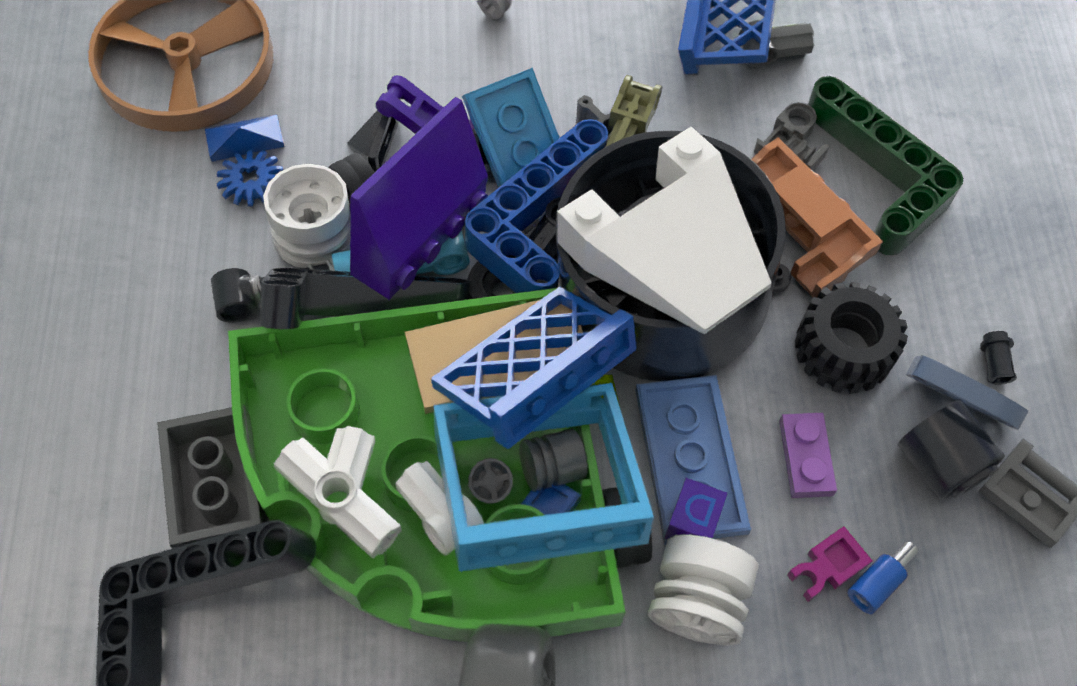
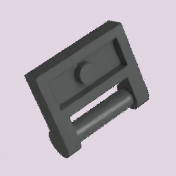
(1030, 500)

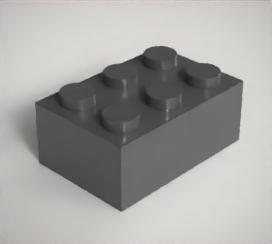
(206, 477)

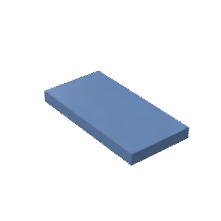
(690, 439)

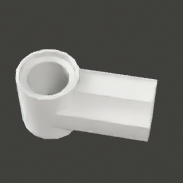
(426, 495)

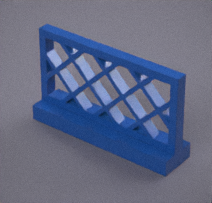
(697, 25)
(557, 377)

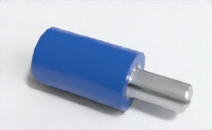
(881, 580)

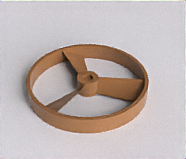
(184, 55)

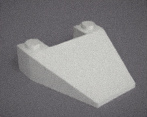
(680, 247)

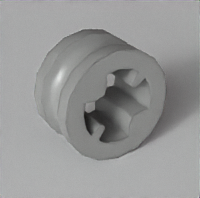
(494, 8)

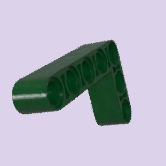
(896, 154)

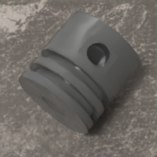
(553, 459)

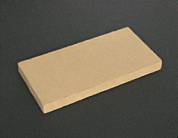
(443, 343)

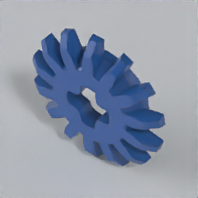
(251, 189)

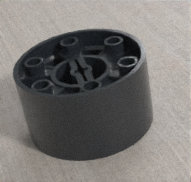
(665, 347)

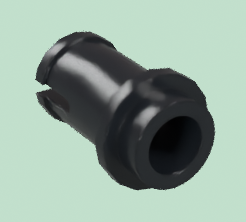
(999, 357)

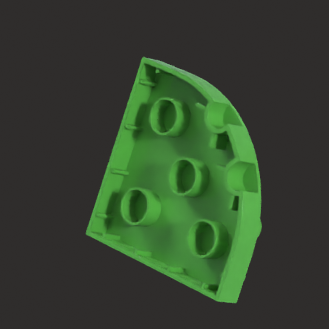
(363, 377)

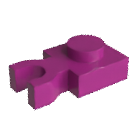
(834, 560)

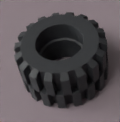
(866, 315)

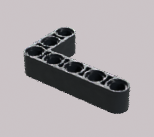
(298, 292)
(140, 588)

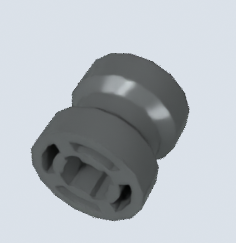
(490, 480)

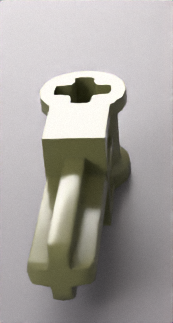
(633, 109)

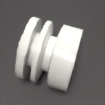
(308, 214)
(703, 589)

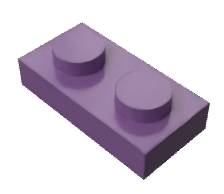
(807, 455)

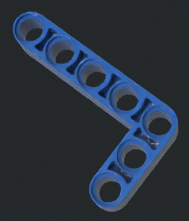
(504, 227)

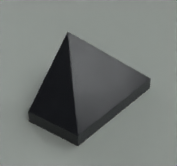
(374, 139)

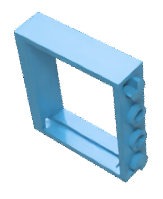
(556, 533)

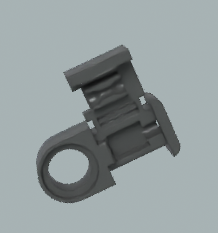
(795, 135)

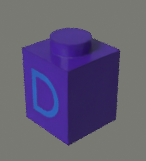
(696, 510)

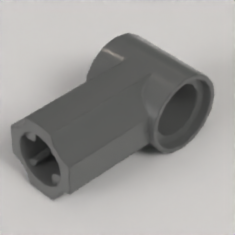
(784, 42)

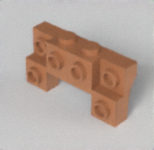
(817, 220)

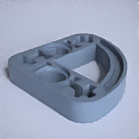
(967, 390)

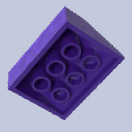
(416, 202)

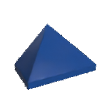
(253, 134)

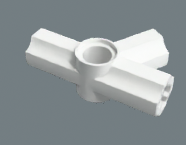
(344, 472)

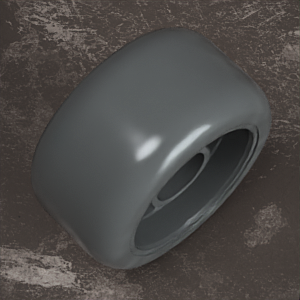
(509, 657)

